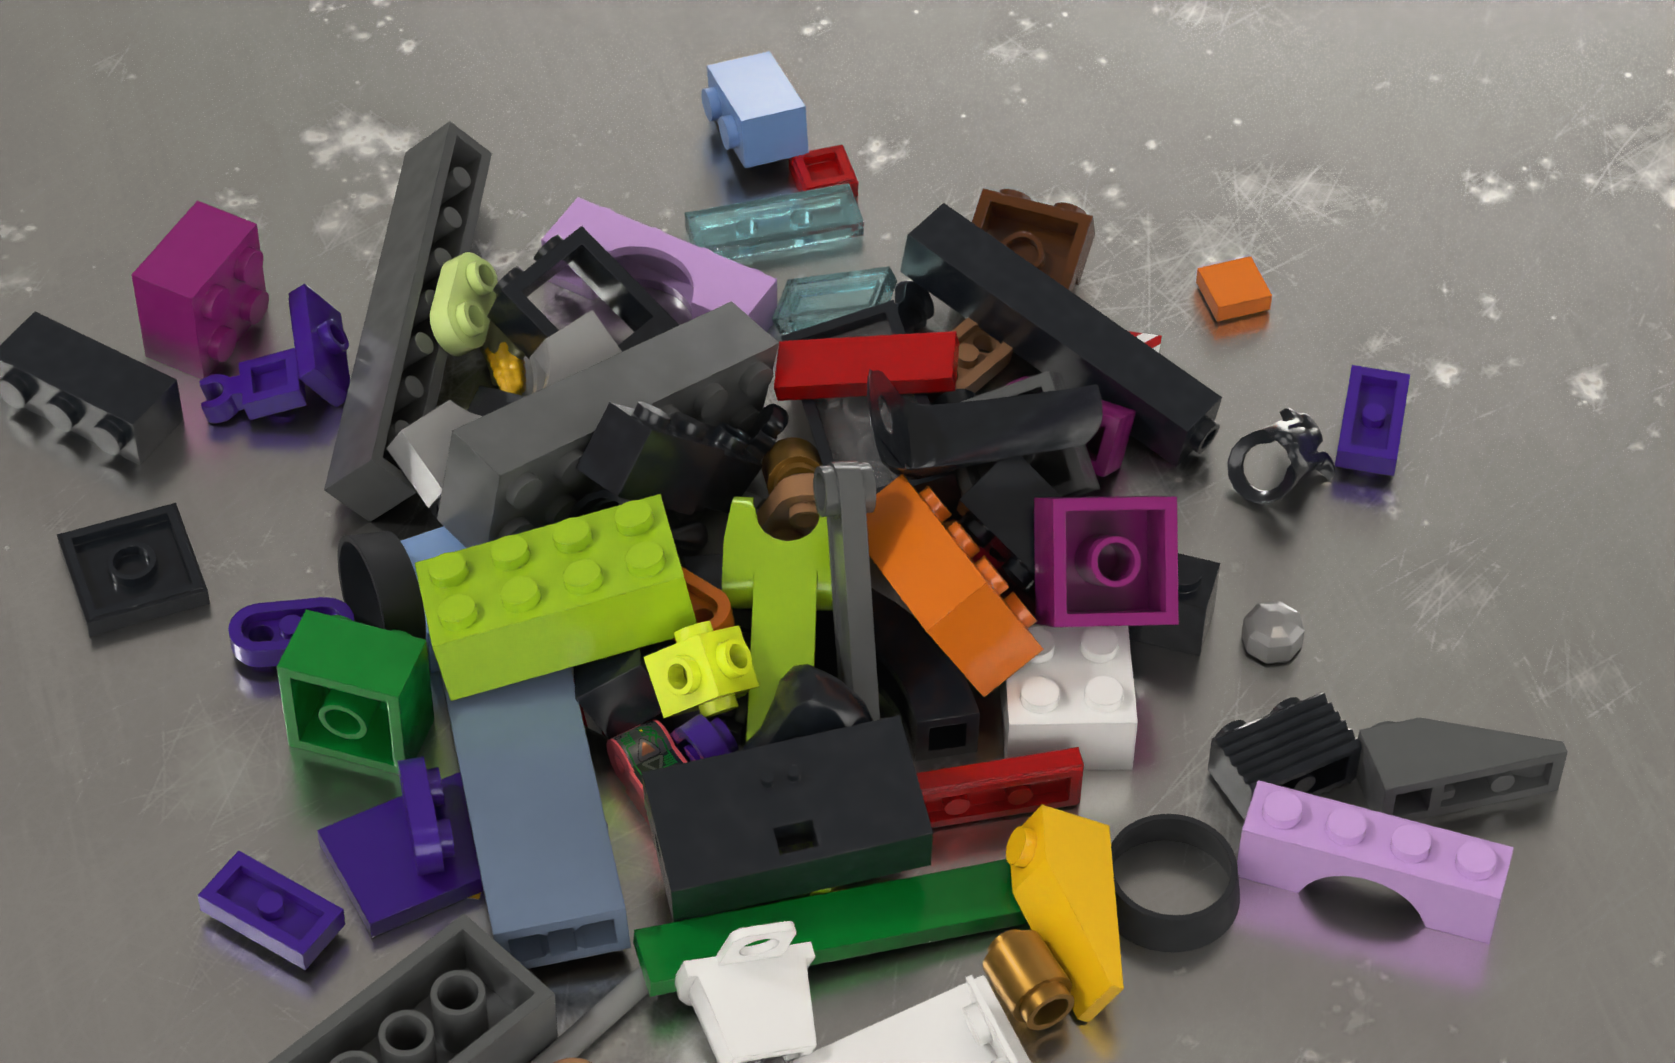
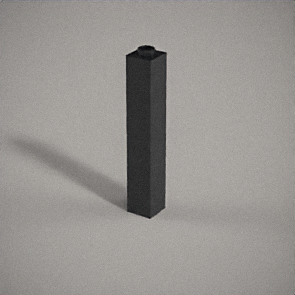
(1060, 332)

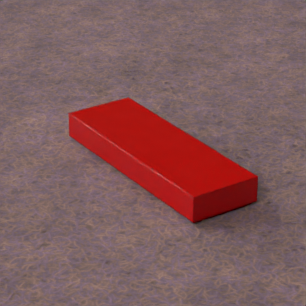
(842, 365)
(1002, 787)

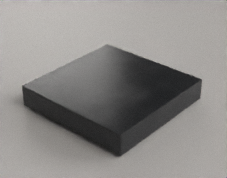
(133, 569)

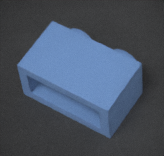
(756, 109)

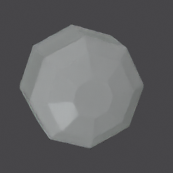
(1273, 632)

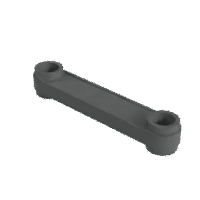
(845, 495)

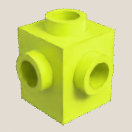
(714, 667)

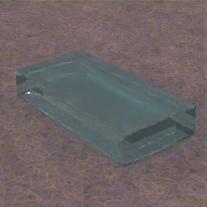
(830, 296)

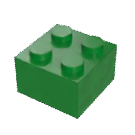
(355, 691)

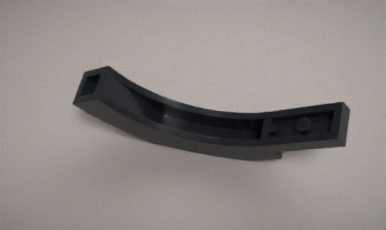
(911, 672)

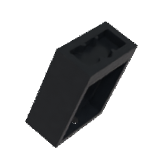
(598, 269)

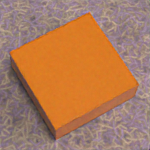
(1234, 288)

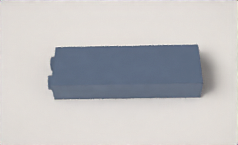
(538, 821)

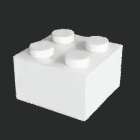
(1074, 697)

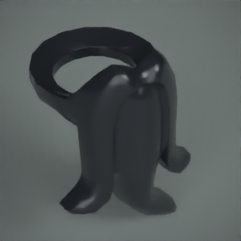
(1300, 439)

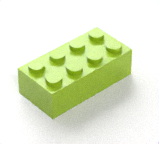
(554, 597)

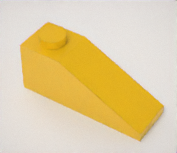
(1068, 896)

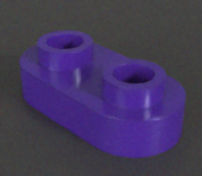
(274, 626)
(703, 739)
(429, 836)

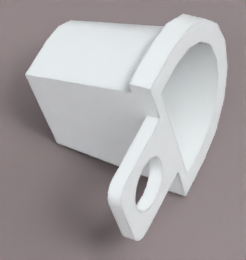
(753, 997)

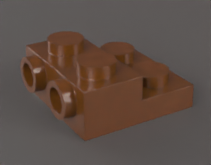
(1045, 235)

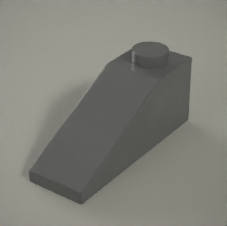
(1445, 767)

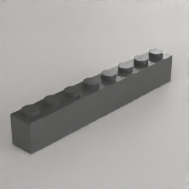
(398, 356)

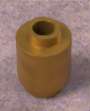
(789, 458)
(1029, 978)

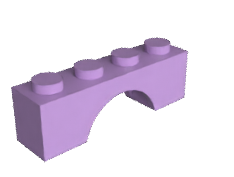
(667, 264)
(1442, 873)

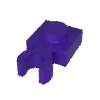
(262, 388)

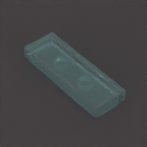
(777, 222)

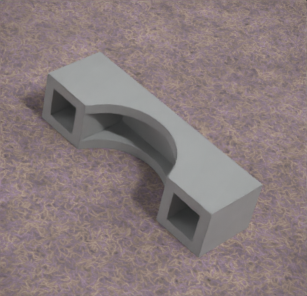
(424, 445)

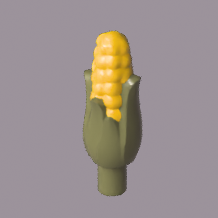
(504, 361)

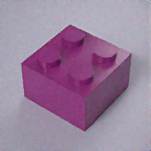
(200, 290)
(1106, 561)

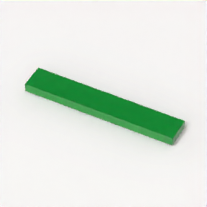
(846, 920)

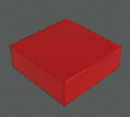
(823, 169)

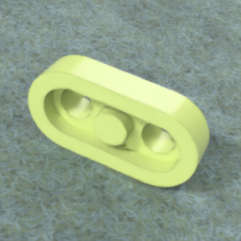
(462, 303)

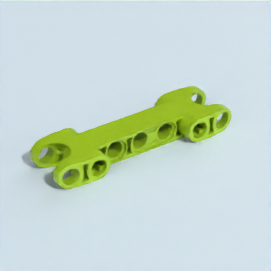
(785, 590)

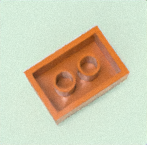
(946, 588)

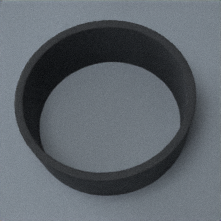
(380, 583)
(1177, 932)

